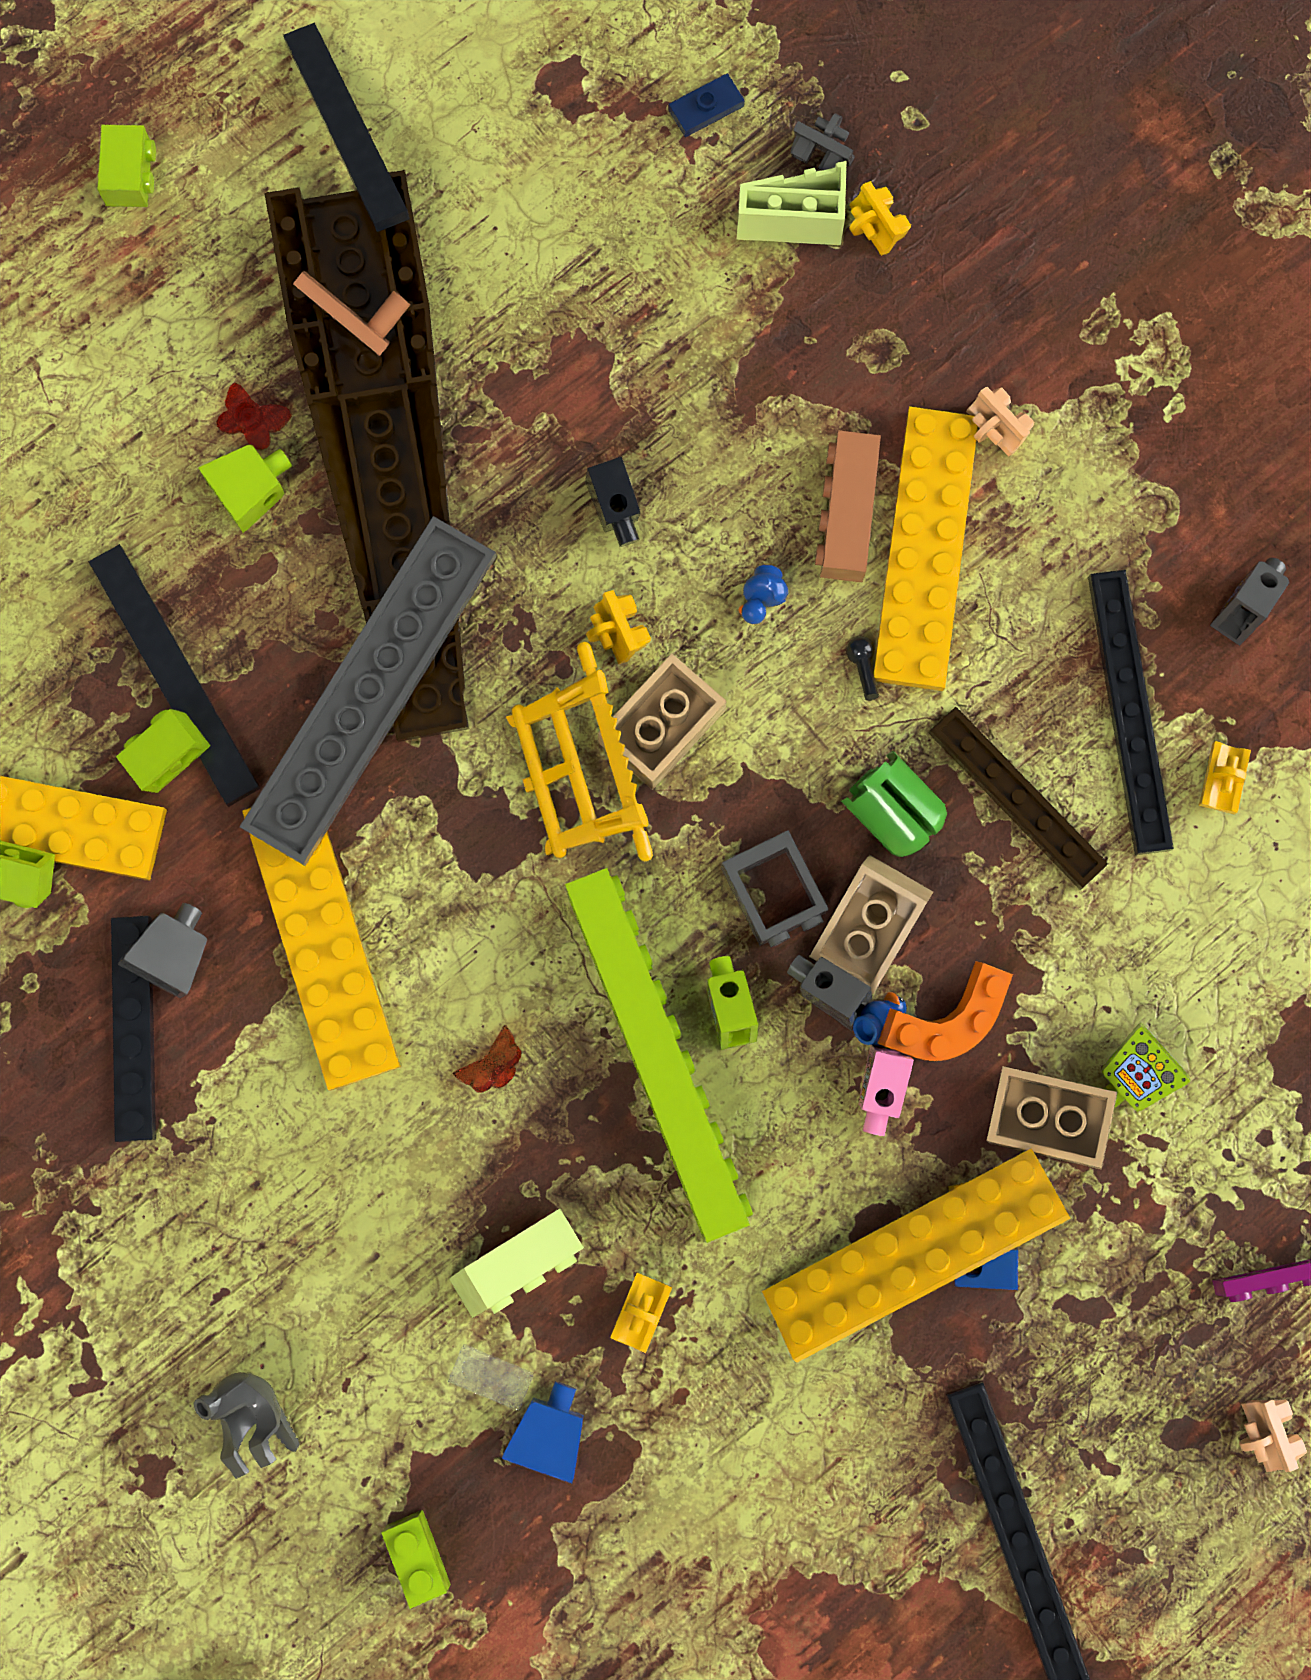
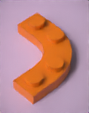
(960, 1029)

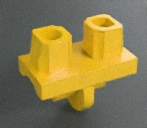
(875, 219)
(613, 628)
(1224, 778)
(641, 1312)

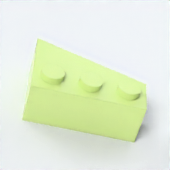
(794, 208)

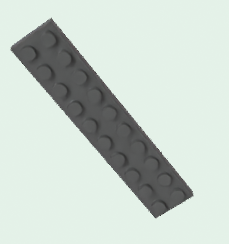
(368, 691)

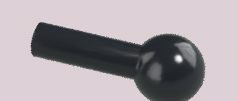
(861, 651)

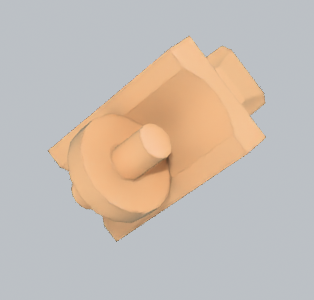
(998, 421)
(1268, 1435)

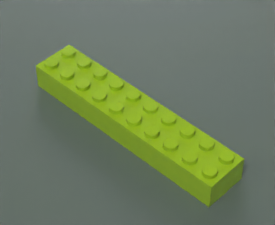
(656, 1055)

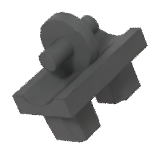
(808, 139)

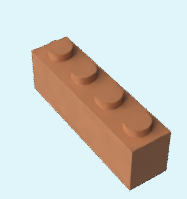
(849, 506)

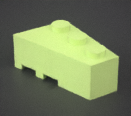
(517, 1264)

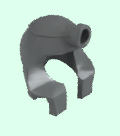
(239, 1404)

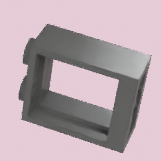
(758, 855)

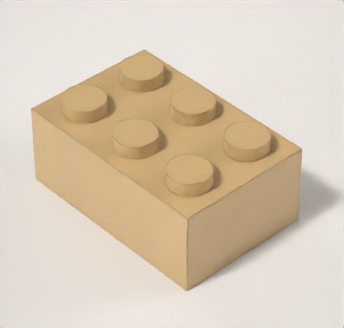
(665, 720)
(1052, 1117)

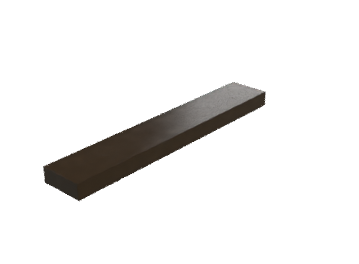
(1018, 798)

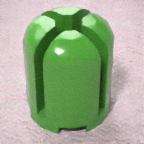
(896, 807)

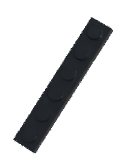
(132, 1039)

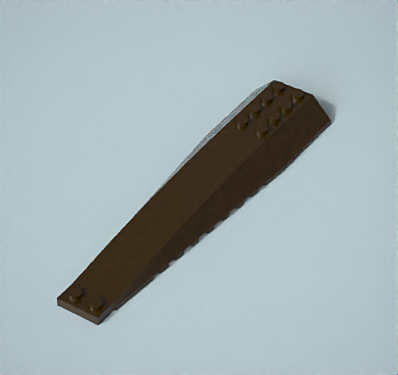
(370, 410)

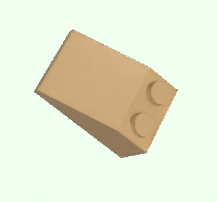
(872, 922)

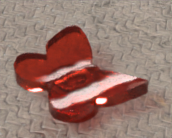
(250, 418)
(496, 1067)

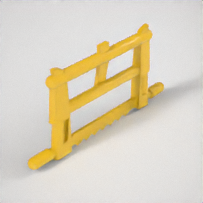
(554, 705)

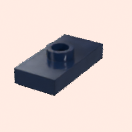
(706, 105)

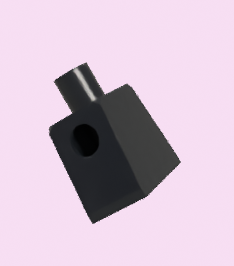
(610, 485)

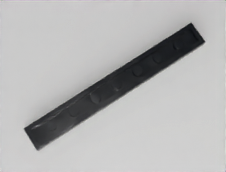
(346, 128)
(173, 672)
(1130, 713)
(1016, 1534)

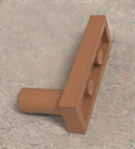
(370, 333)

